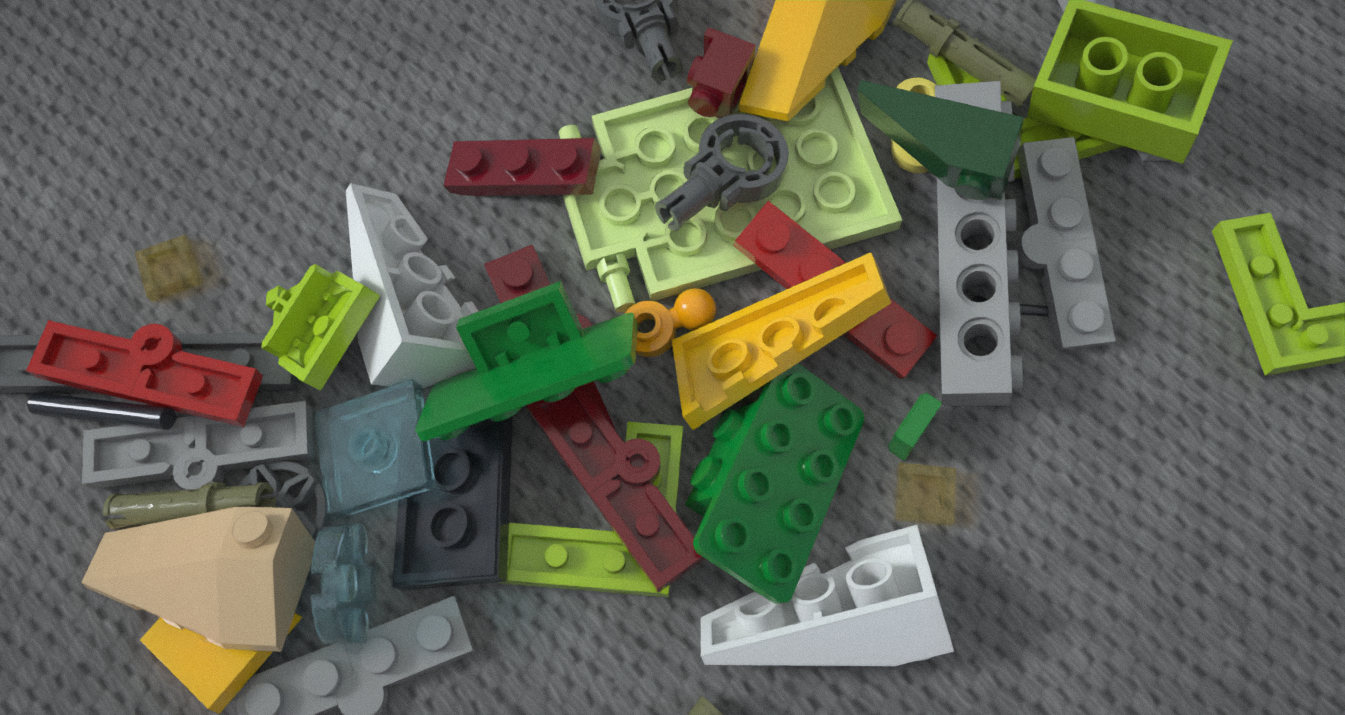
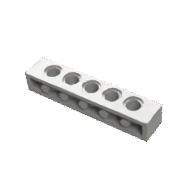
(964, 376)

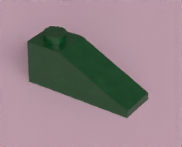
(953, 140)

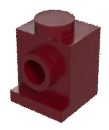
(720, 74)

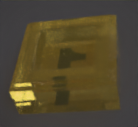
(168, 268)
(925, 494)

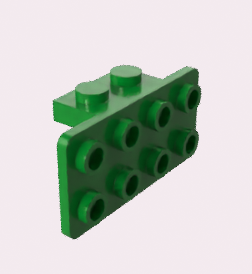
(523, 355)
(773, 480)

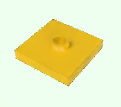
(204, 668)

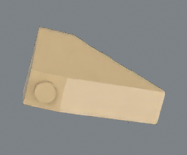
(212, 572)

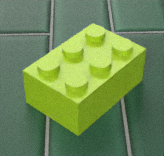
(1128, 79)

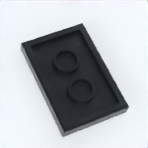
(463, 524)

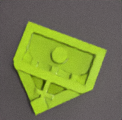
(316, 322)

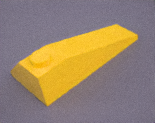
(805, 46)

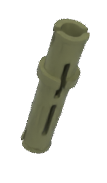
(956, 45)
(161, 506)

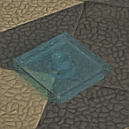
(372, 450)

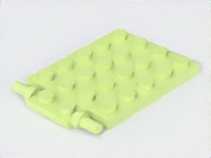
(827, 188)

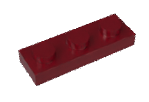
(523, 167)

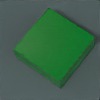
(914, 425)

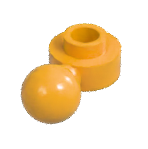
(691, 310)

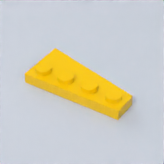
(767, 338)

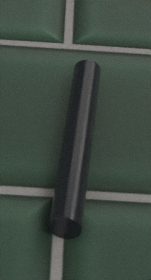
(102, 411)

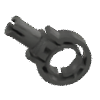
(648, 25)
(715, 179)

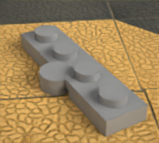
(1063, 244)
(196, 448)
(358, 674)

